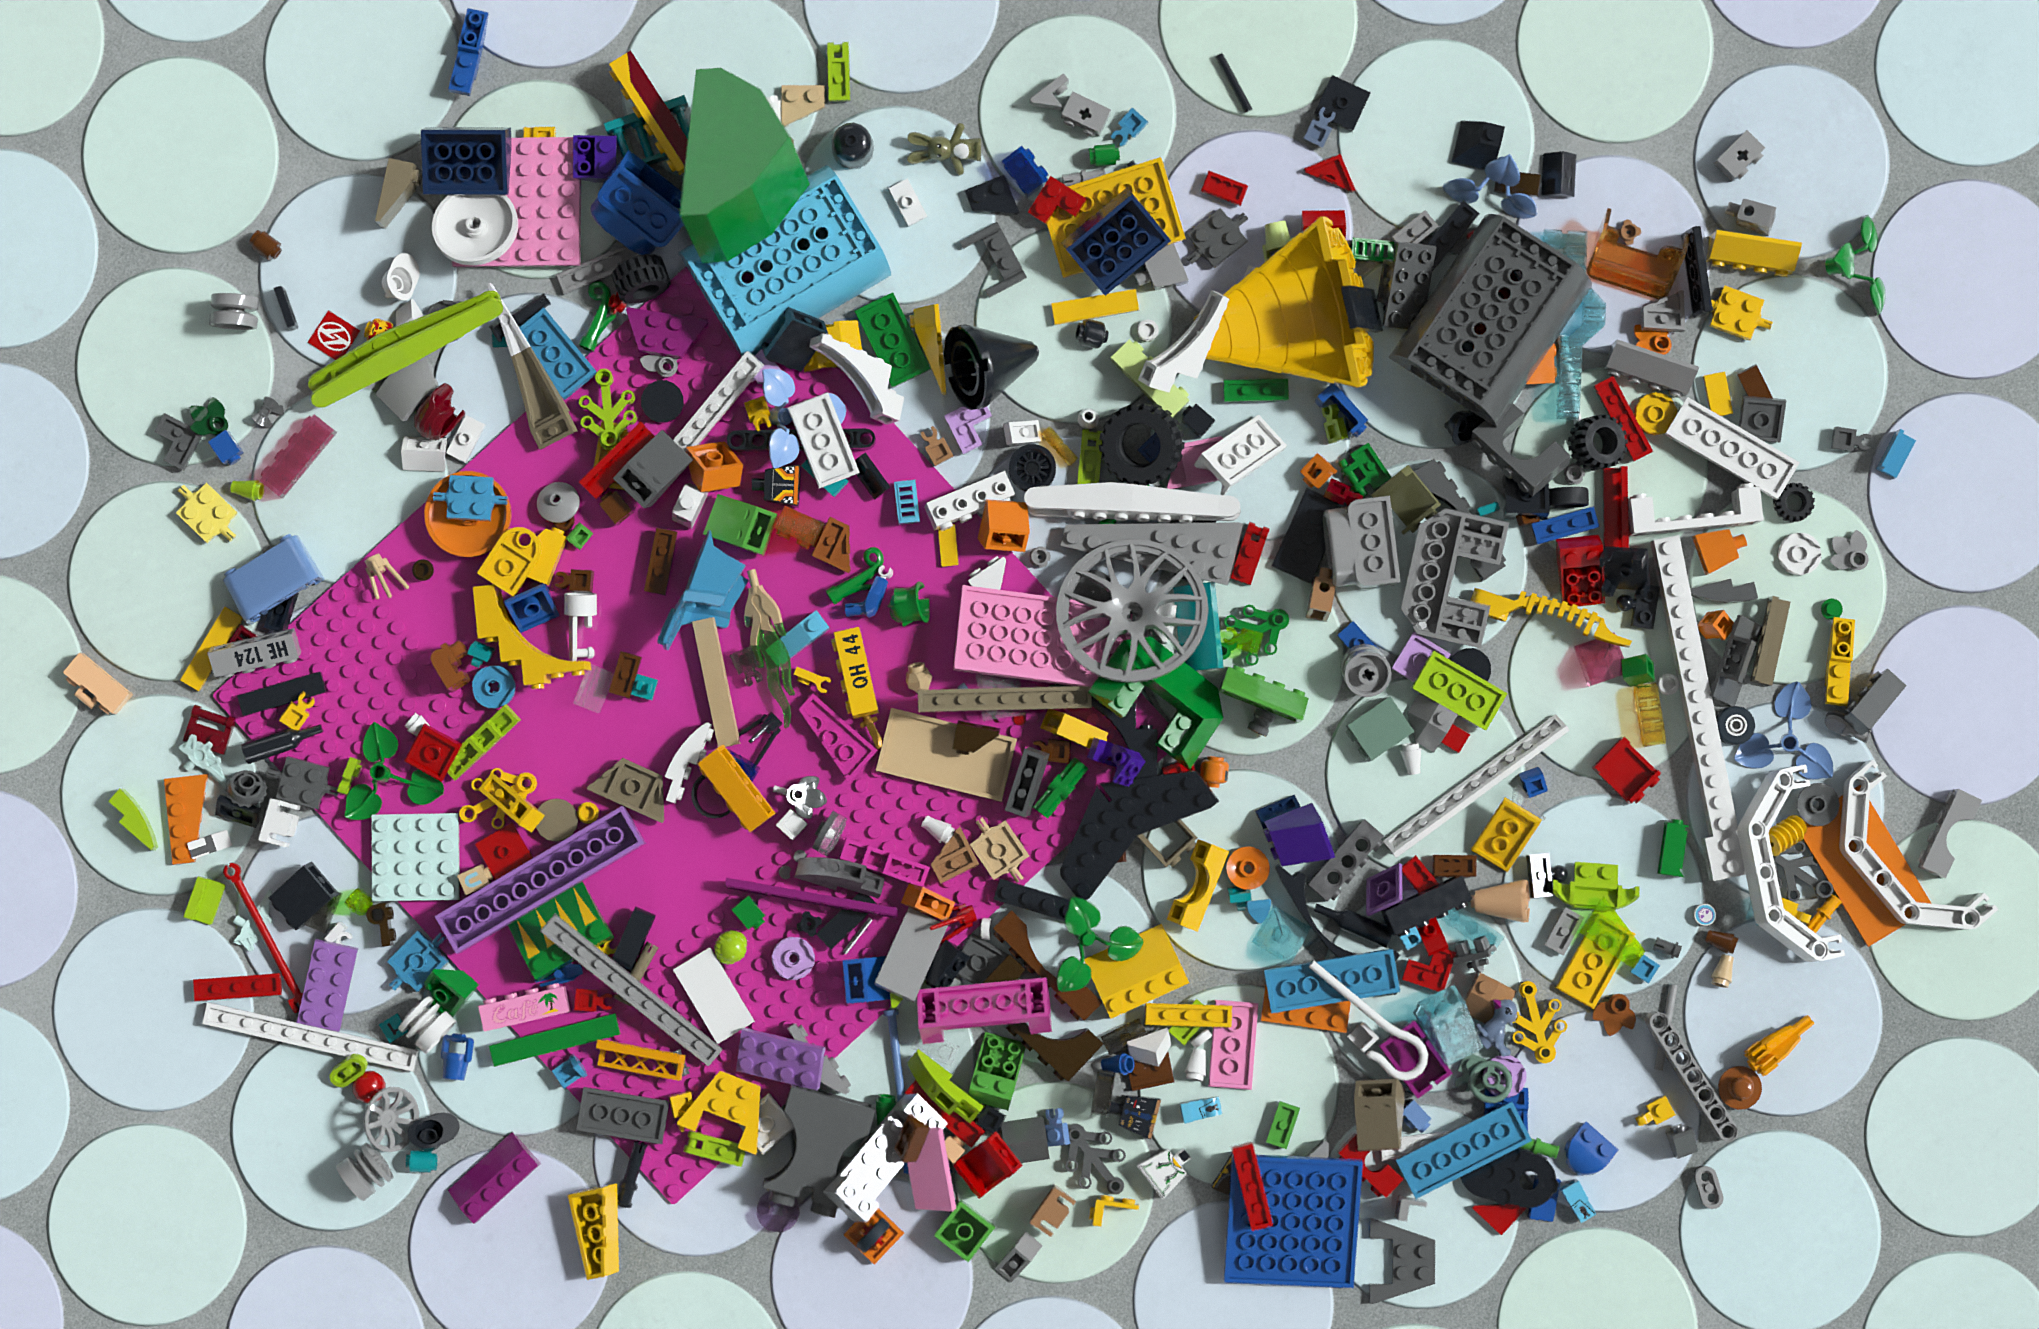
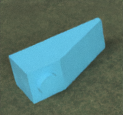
(804, 633)

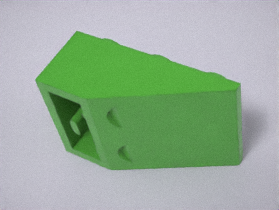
(741, 524)
(996, 1071)

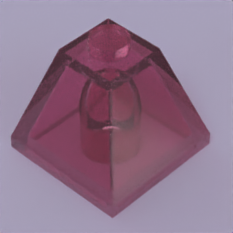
(1599, 661)

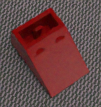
(1580, 570)

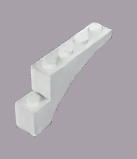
(1188, 352)
(868, 375)

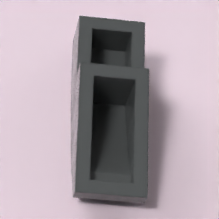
(1725, 592)

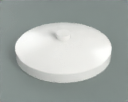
(474, 227)

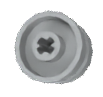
(234, 311)
(1374, 679)

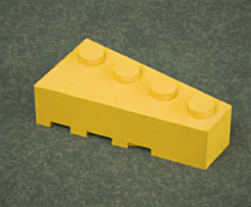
(597, 1229)

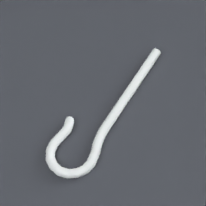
(1381, 1060)

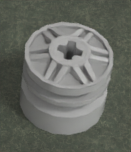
(368, 1168)

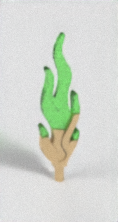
(760, 610)

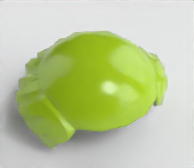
(730, 947)

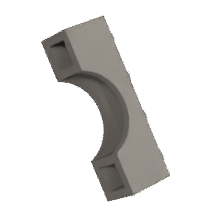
(1936, 857)

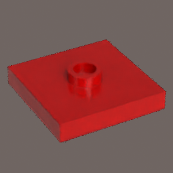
(433, 752)
(504, 851)

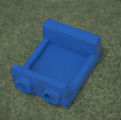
(1345, 405)

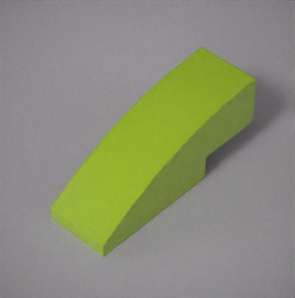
(134, 818)

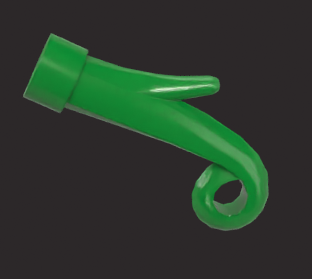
(599, 321)
(857, 583)

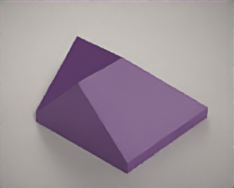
(1384, 889)

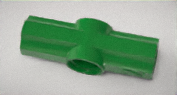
(1060, 787)

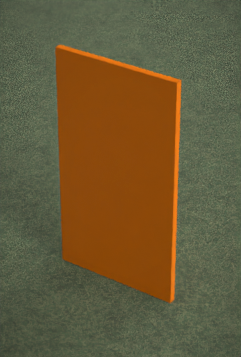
(1862, 905)

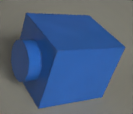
(226, 448)

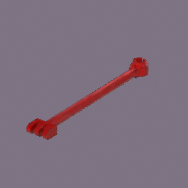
(237, 880)

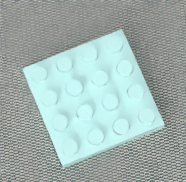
(415, 857)

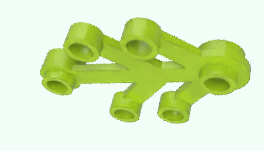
(608, 413)

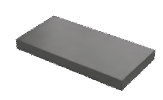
(910, 955)

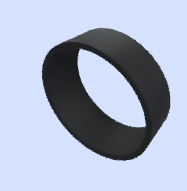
(696, 804)

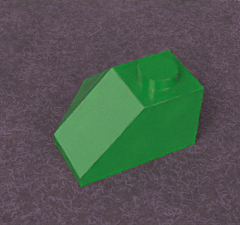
(450, 989)

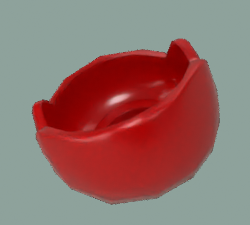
(367, 1086)

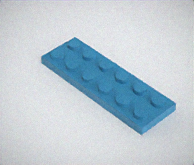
(1362, 974)
(1464, 1150)

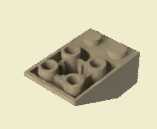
(1379, 1114)

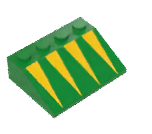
(577, 910)

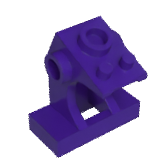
(1126, 760)

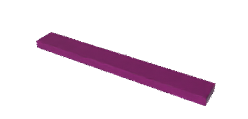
(812, 898)

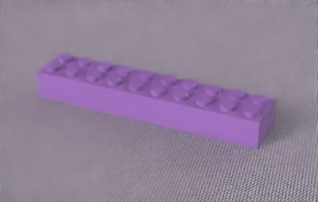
(540, 880)

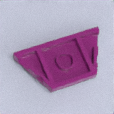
(664, 332)

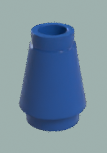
(1119, 1064)

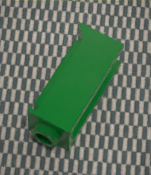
(1672, 848)

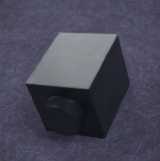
(1197, 420)

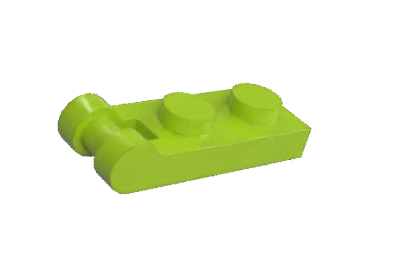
(838, 72)
(1089, 458)
(715, 1148)

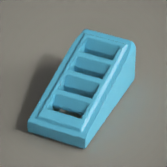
(907, 519)

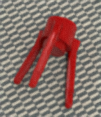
(965, 916)

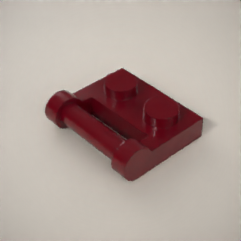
(206, 734)

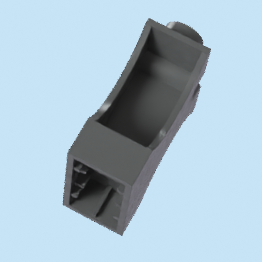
(824, 1130)

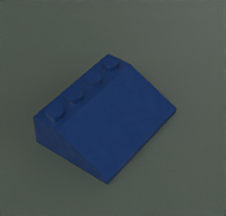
(466, 160)
(1116, 241)

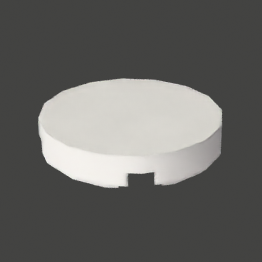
(1799, 553)

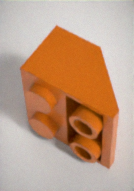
(1004, 526)

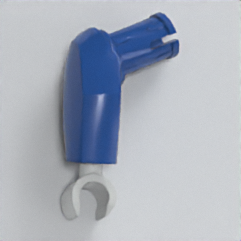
(874, 598)

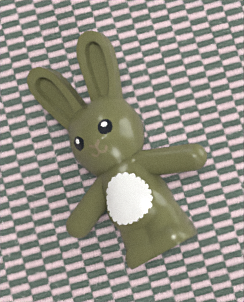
(942, 148)

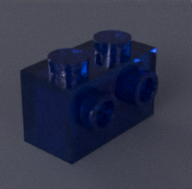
(1025, 171)

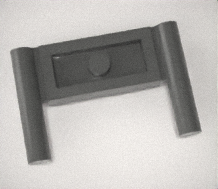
(1001, 254)

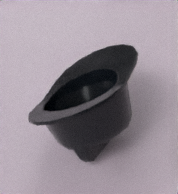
(1461, 426)
(433, 1131)

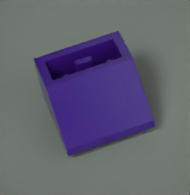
(593, 157)

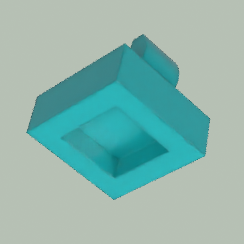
(481, 653)
(644, 687)
(1239, 896)

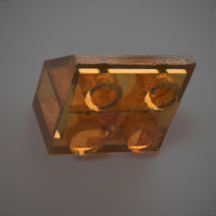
(799, 527)

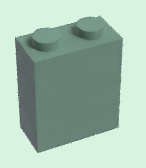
(1379, 729)

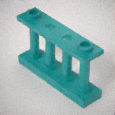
(617, 128)

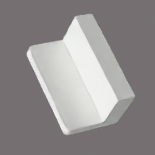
(423, 454)

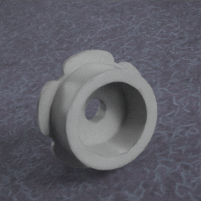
(1580, 473)
(1039, 562)

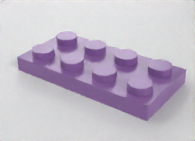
(327, 985)
(780, 1059)

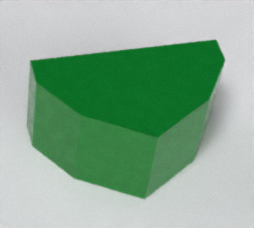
(737, 168)

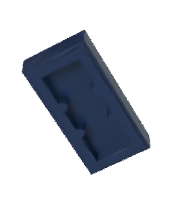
(1276, 809)

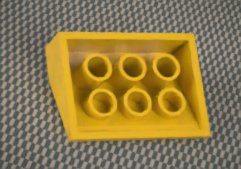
(1139, 979)

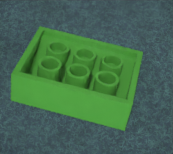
(1264, 694)

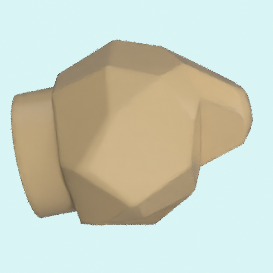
(918, 677)

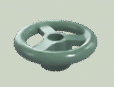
(1505, 1090)

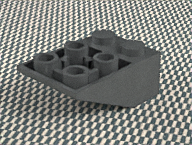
(653, 469)

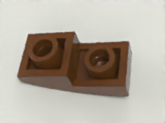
(1754, 382)

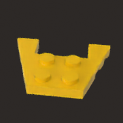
(732, 1100)

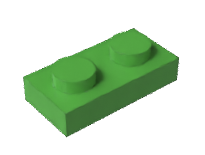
(1283, 1124)

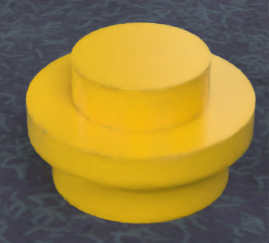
(588, 812)

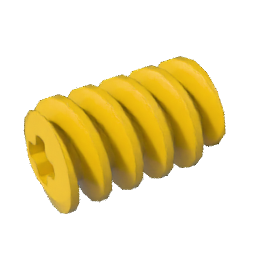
(1786, 834)

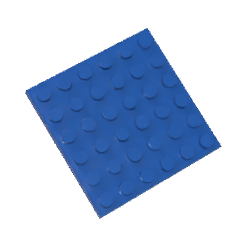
(1313, 1220)

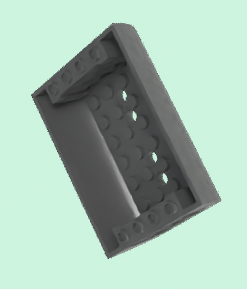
(1517, 328)

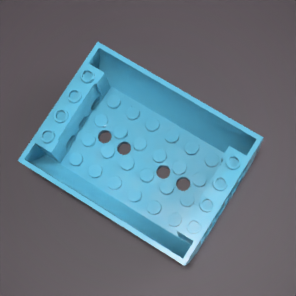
(804, 280)

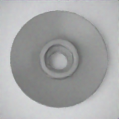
(562, 510)

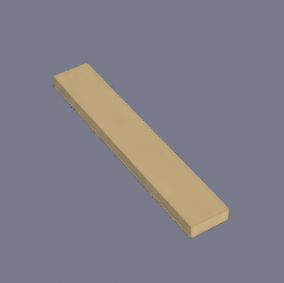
(716, 682)

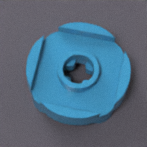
(492, 674)

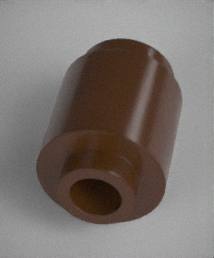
(265, 245)

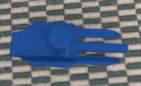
(566, 974)

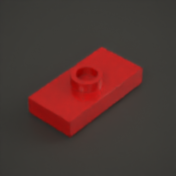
(1224, 188)
(1418, 874)
(1432, 937)

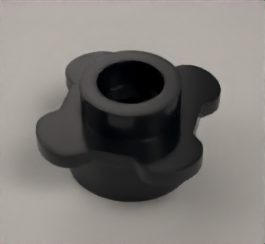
(815, 921)

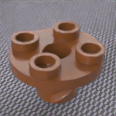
(1739, 1087)

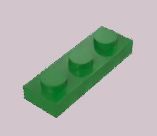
(1256, 390)

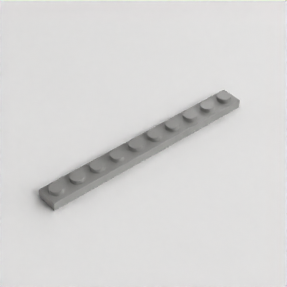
(631, 989)

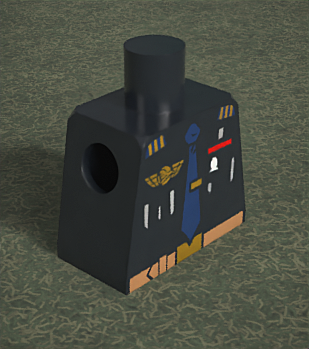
(1137, 1114)

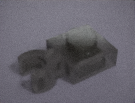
(745, 662)

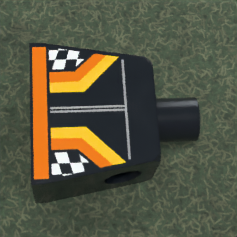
(780, 485)

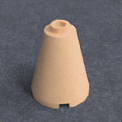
(1504, 901)

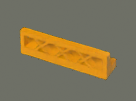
(638, 1052)

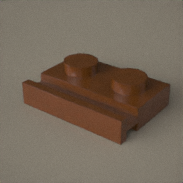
(1149, 1076)

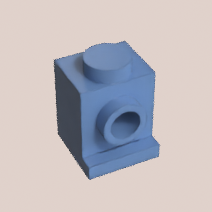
(1416, 1116)

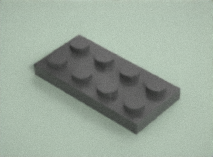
(623, 1115)

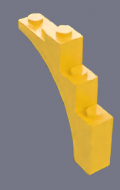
(495, 624)

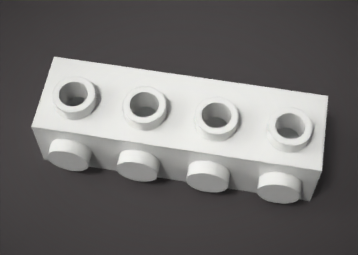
(968, 501)

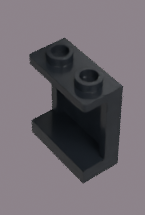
(792, 341)
(303, 895)

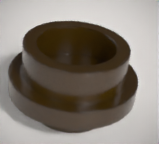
(423, 570)

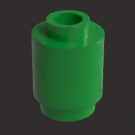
(1104, 155)

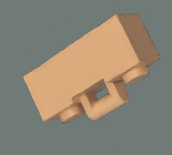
(90, 676)

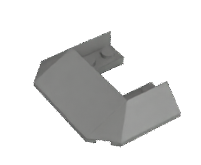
(1432, 572)

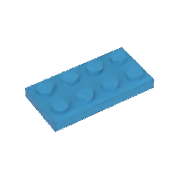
(557, 354)

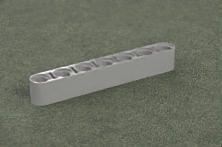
(1700, 1081)

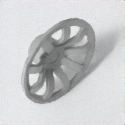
(387, 1118)

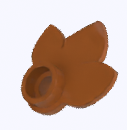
(1615, 1018)

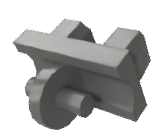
(1481, 950)

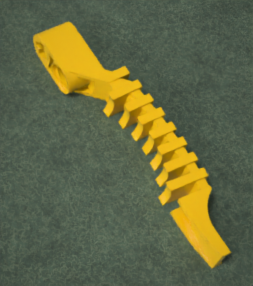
(1501, 607)

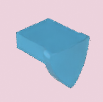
(1259, 909)
(569, 1071)

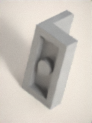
(1402, 1206)

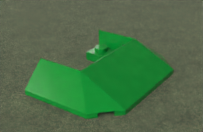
(1184, 688)

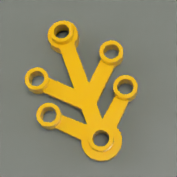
(518, 787)
(1538, 1025)

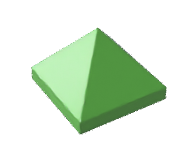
(579, 535)

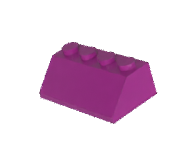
(493, 1177)

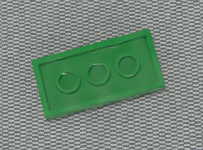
(892, 339)

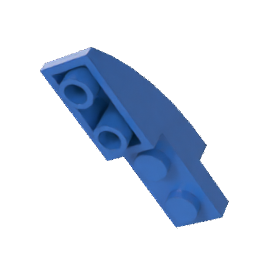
(469, 52)

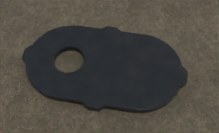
(1501, 1180)

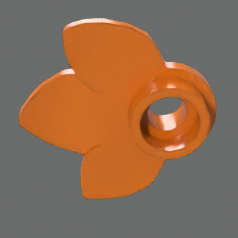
(1649, 339)

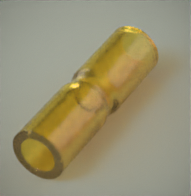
(1061, 448)

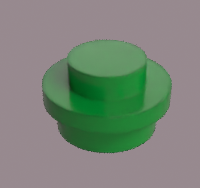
(1831, 608)

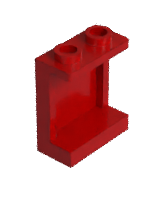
(1626, 771)
(987, 1165)

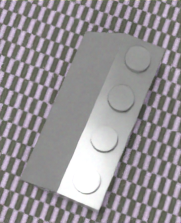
(1650, 368)

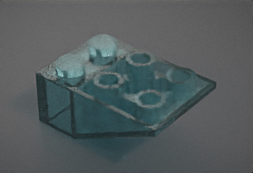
(1448, 1025)

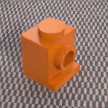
(1317, 464)
(1715, 625)

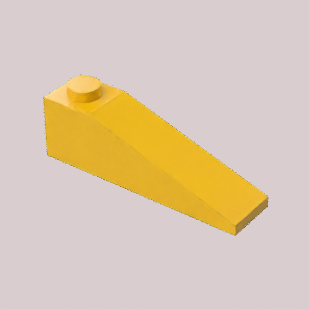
(928, 331)

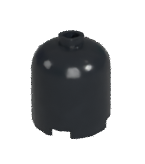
(852, 145)

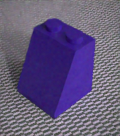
(1298, 837)

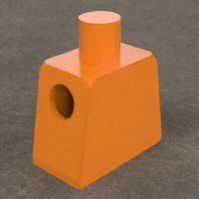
(1717, 549)

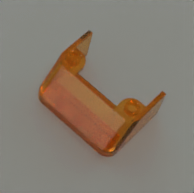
(1632, 267)

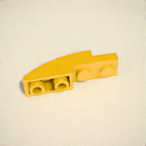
(1839, 661)

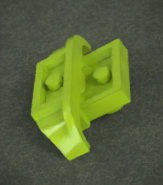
(1591, 884)

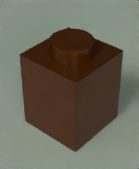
(615, 507)

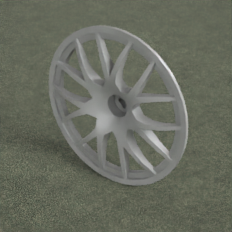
(1131, 601)

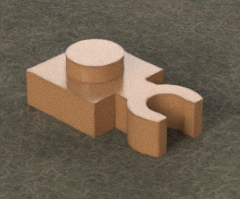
(938, 449)

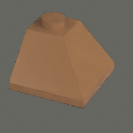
(1481, 997)

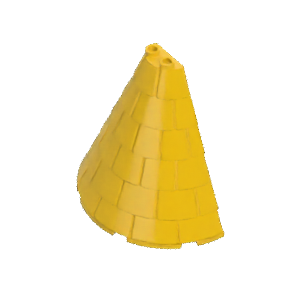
(1294, 314)

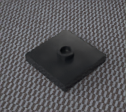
(1345, 100)

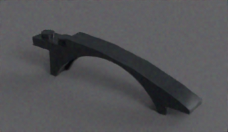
(1296, 889)

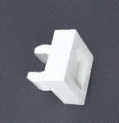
(337, 933)

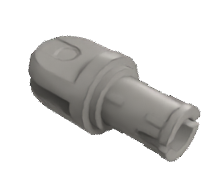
(1835, 723)

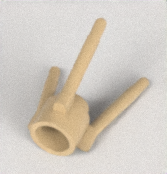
(376, 566)

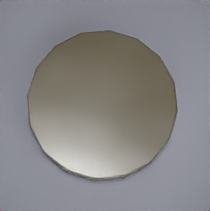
(559, 820)

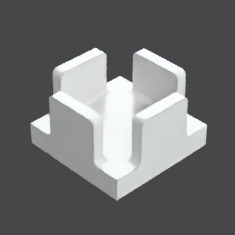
(279, 822)

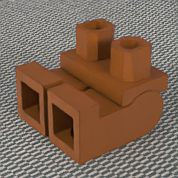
(446, 663)

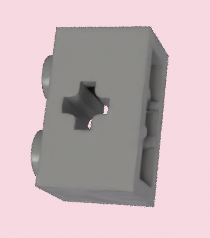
(1079, 104)
(1745, 145)

